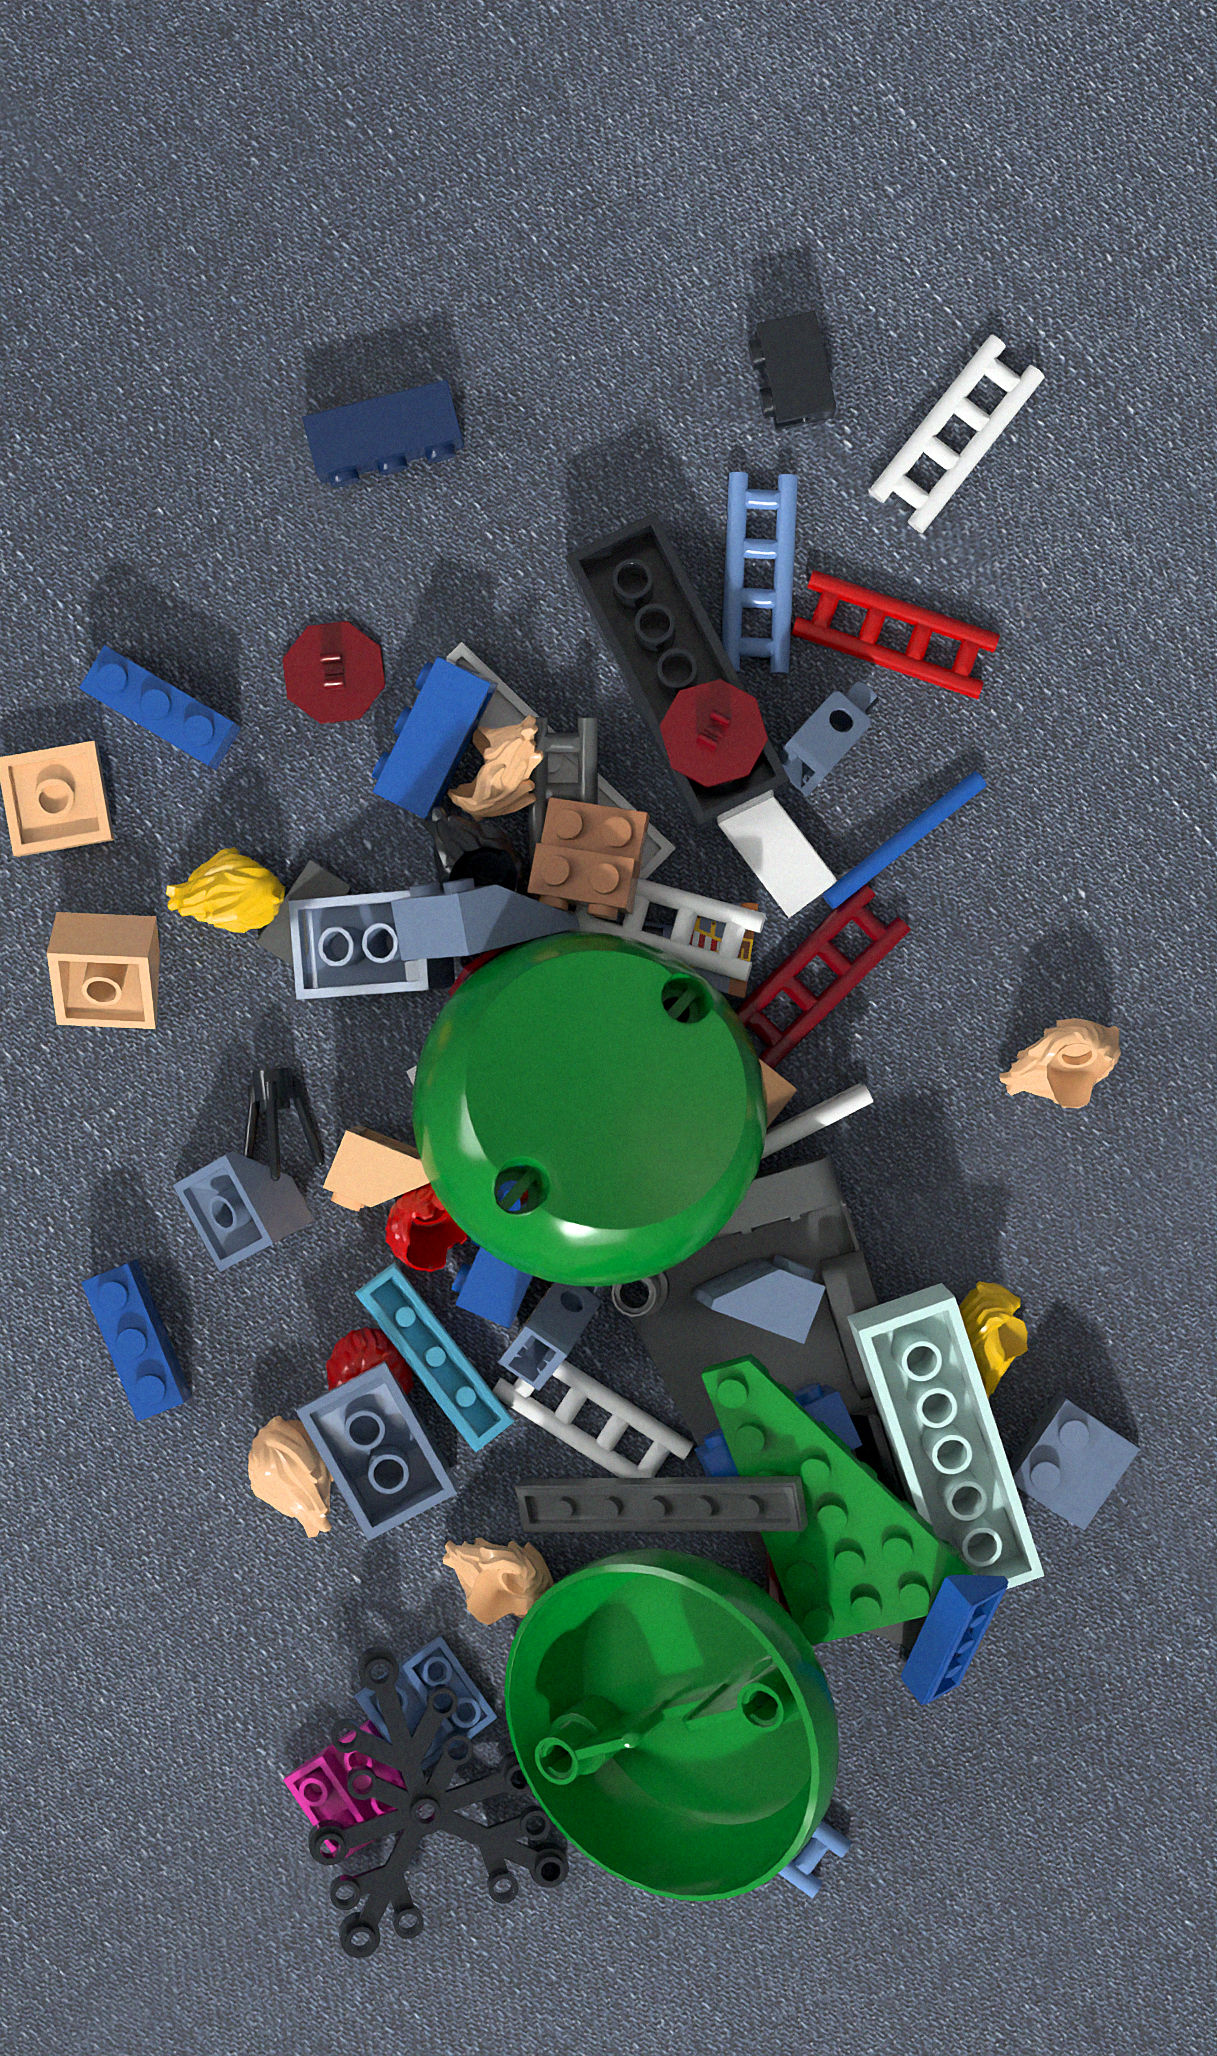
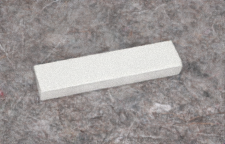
(779, 855)

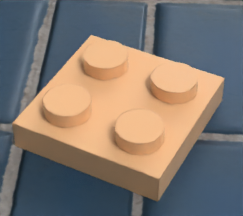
(55, 799)

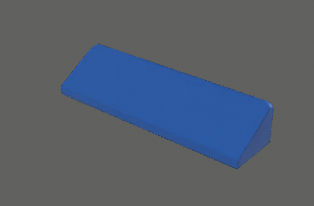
(952, 1634)

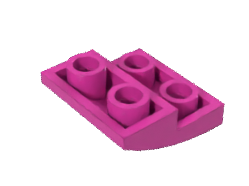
(323, 1791)

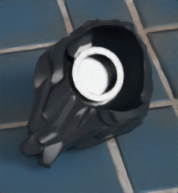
(473, 851)

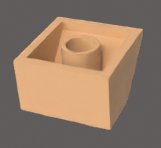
(104, 970)

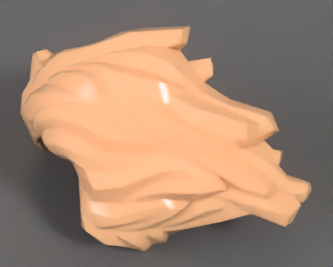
(505, 778)
(1065, 1062)
(291, 1474)
(498, 1577)

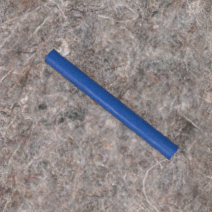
(904, 839)

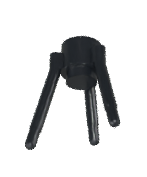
(271, 1093)

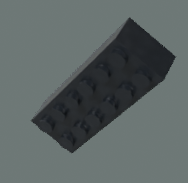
(664, 646)

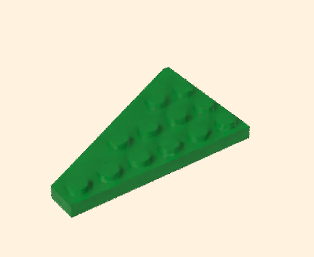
(864, 1550)

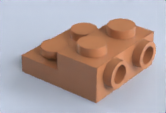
(589, 857)

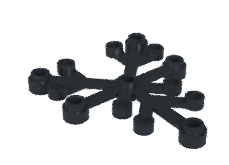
(406, 1755)

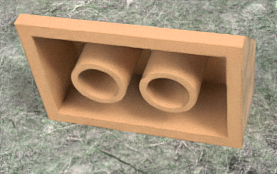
(372, 1169)

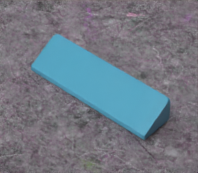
(434, 1357)

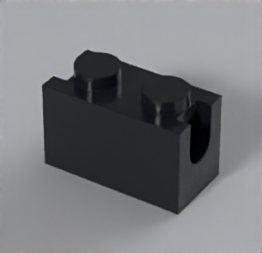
(793, 371)

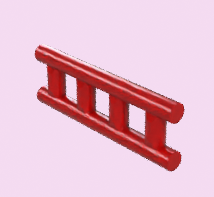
(907, 663)

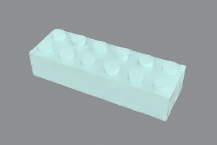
(945, 1431)

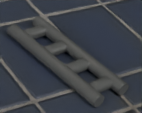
(585, 791)

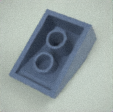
(470, 919)
(357, 949)
(378, 1450)

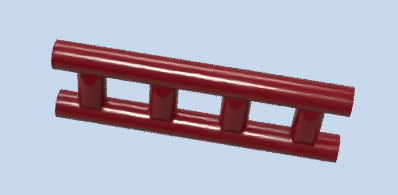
(848, 973)

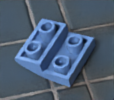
(417, 1675)

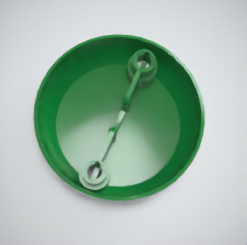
(589, 1108)
(672, 1723)

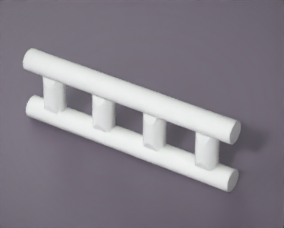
(955, 402)
(688, 906)
(816, 1118)
(600, 1449)

